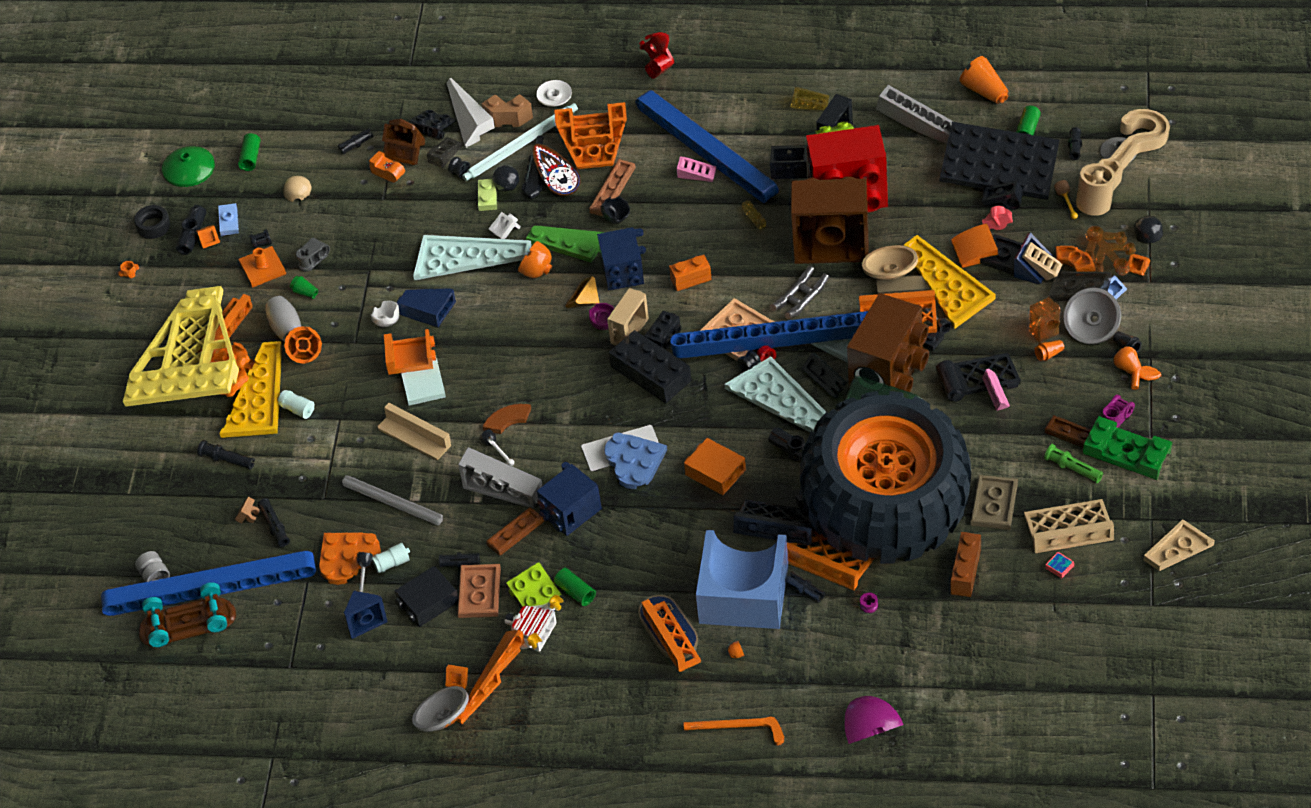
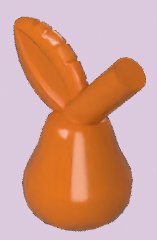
(1128, 360)

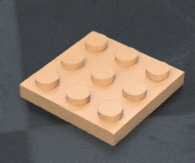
(734, 315)

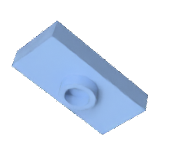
(228, 219)

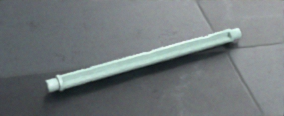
(513, 146)

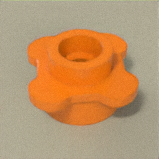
(128, 269)

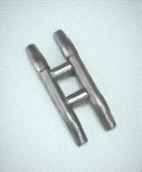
(800, 285)

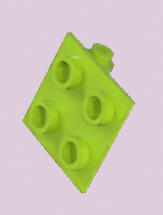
(532, 587)

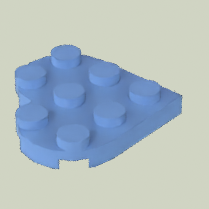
(634, 459)

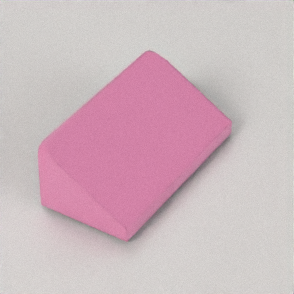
(995, 390)

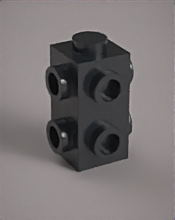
(663, 329)

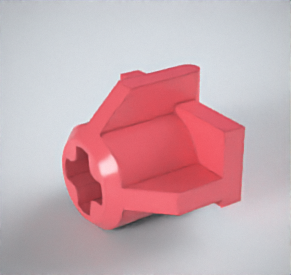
(998, 218)

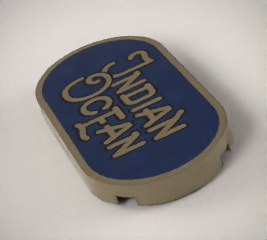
(684, 623)

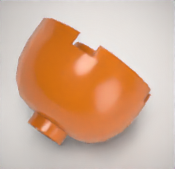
(536, 262)
(303, 344)

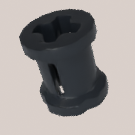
(260, 239)

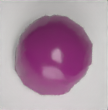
(599, 314)

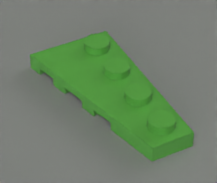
(571, 242)

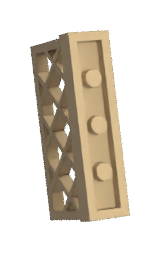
(1070, 535)

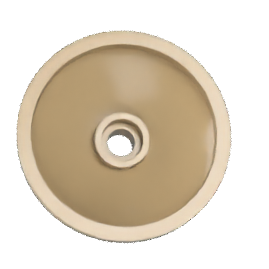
(890, 262)

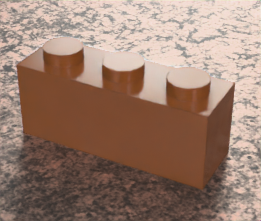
(966, 564)

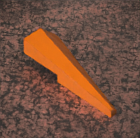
(490, 677)

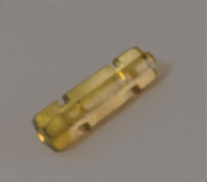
(753, 214)

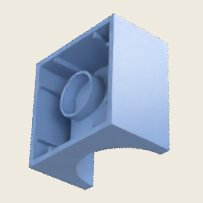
(741, 585)

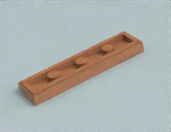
(613, 185)

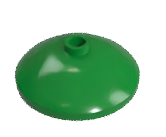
(188, 166)

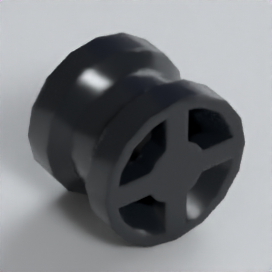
(458, 166)
(749, 361)

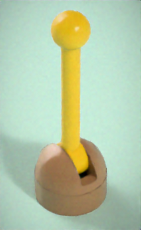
(1062, 189)

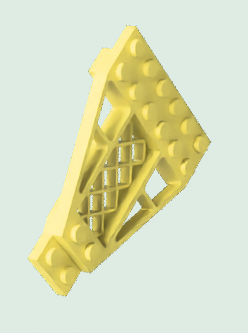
(191, 379)

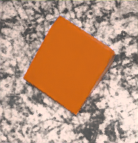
(1138, 264)

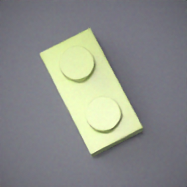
(487, 195)

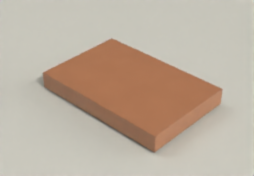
(479, 590)

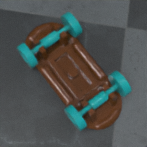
(186, 620)

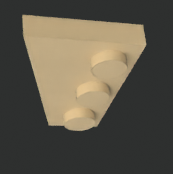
(1177, 545)

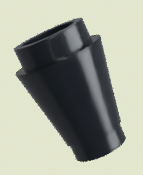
(1125, 340)

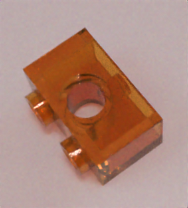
(1044, 319)

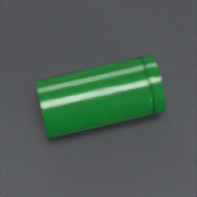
(1028, 120)
(249, 152)
(574, 587)

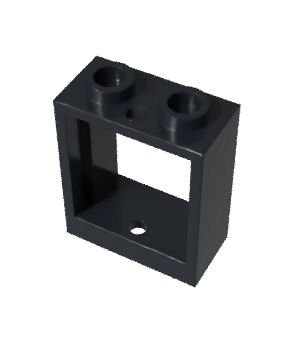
(836, 112)
(796, 159)

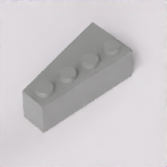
(498, 479)

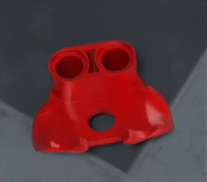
(660, 57)

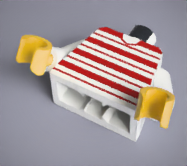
(535, 622)

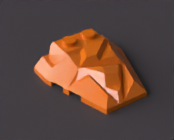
(592, 137)

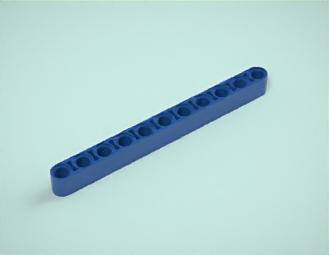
(707, 146)
(766, 334)
(229, 579)

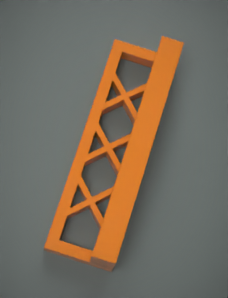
(233, 317)
(667, 638)

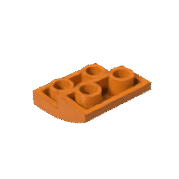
(974, 245)

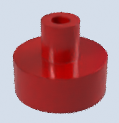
(765, 352)

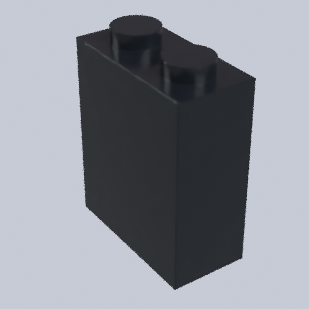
(426, 596)

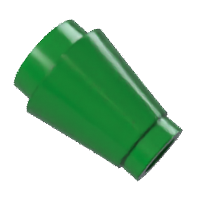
(303, 287)

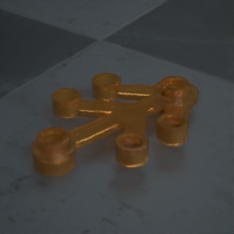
(1096, 235)

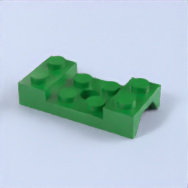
(1107, 442)

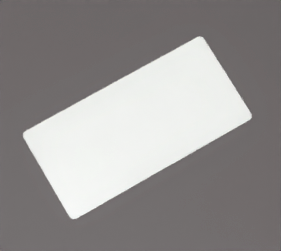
(595, 452)

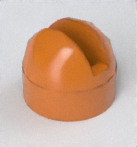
(735, 650)

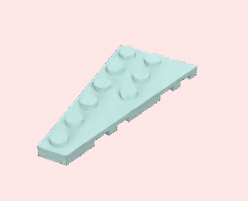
(456, 254)
(778, 393)

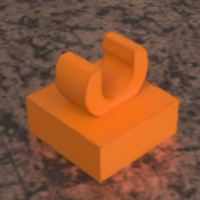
(208, 236)
(456, 676)

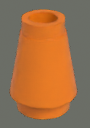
(1047, 350)

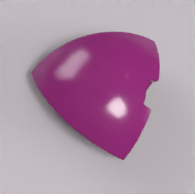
(869, 717)

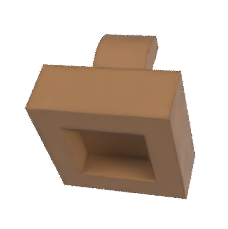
(246, 510)

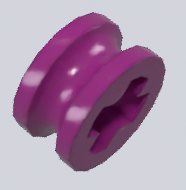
(868, 597)

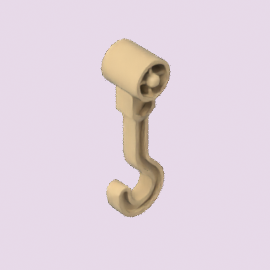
(1100, 179)

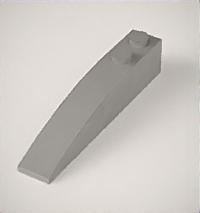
(914, 114)

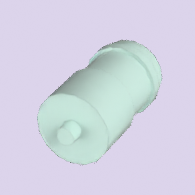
(296, 404)
(392, 557)

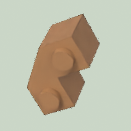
(513, 113)

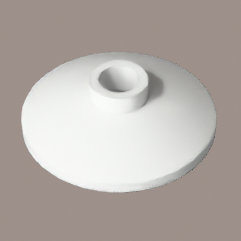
(554, 93)

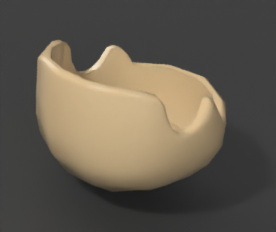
(296, 188)

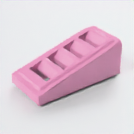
(686, 164)

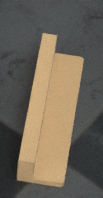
(414, 432)

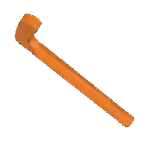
(769, 722)

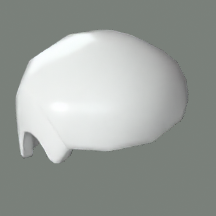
(385, 315)

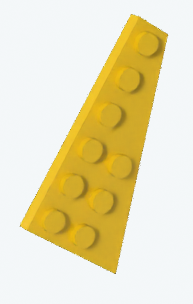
(954, 288)
(257, 401)

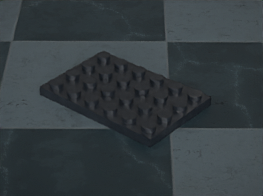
(995, 156)

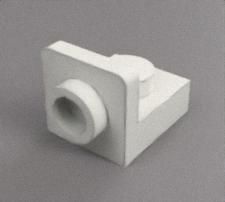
(503, 225)

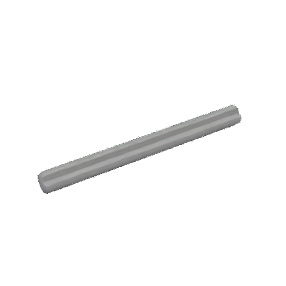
(392, 500)

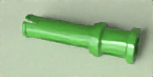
(1065, 460)

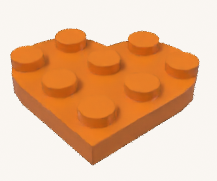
(241, 357)
(340, 552)

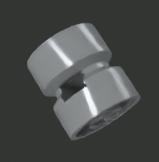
(151, 567)

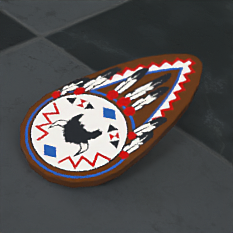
(556, 171)

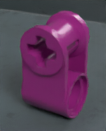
(1118, 410)

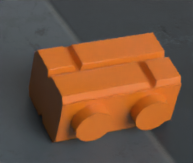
(690, 272)

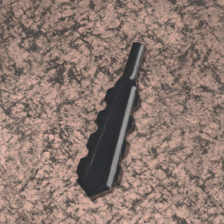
(533, 184)

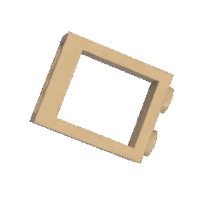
(628, 316)

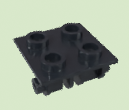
(432, 124)

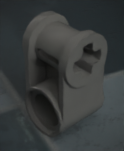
(312, 254)

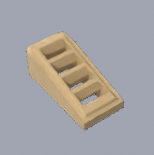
(1051, 267)

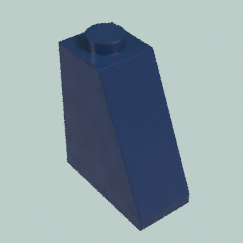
(426, 305)

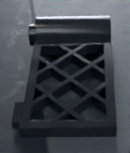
(955, 381)

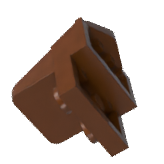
(402, 141)

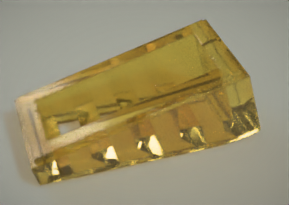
(803, 99)

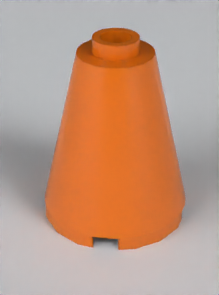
(984, 80)

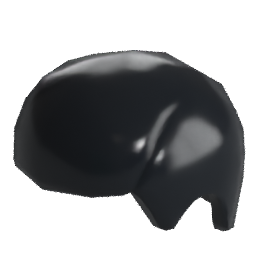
(505, 178)
(615, 210)
(1148, 229)

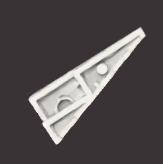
(470, 115)

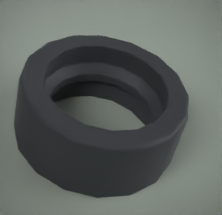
(157, 230)

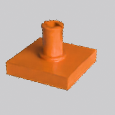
(262, 266)

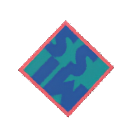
(1059, 565)

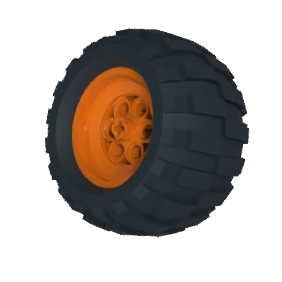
(888, 443)

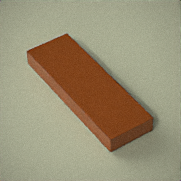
(515, 531)

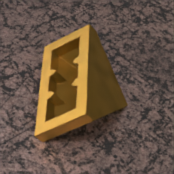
(584, 294)

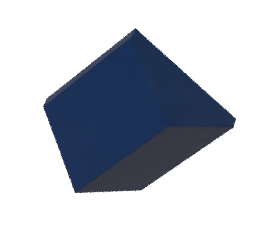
(1022, 268)
(364, 613)

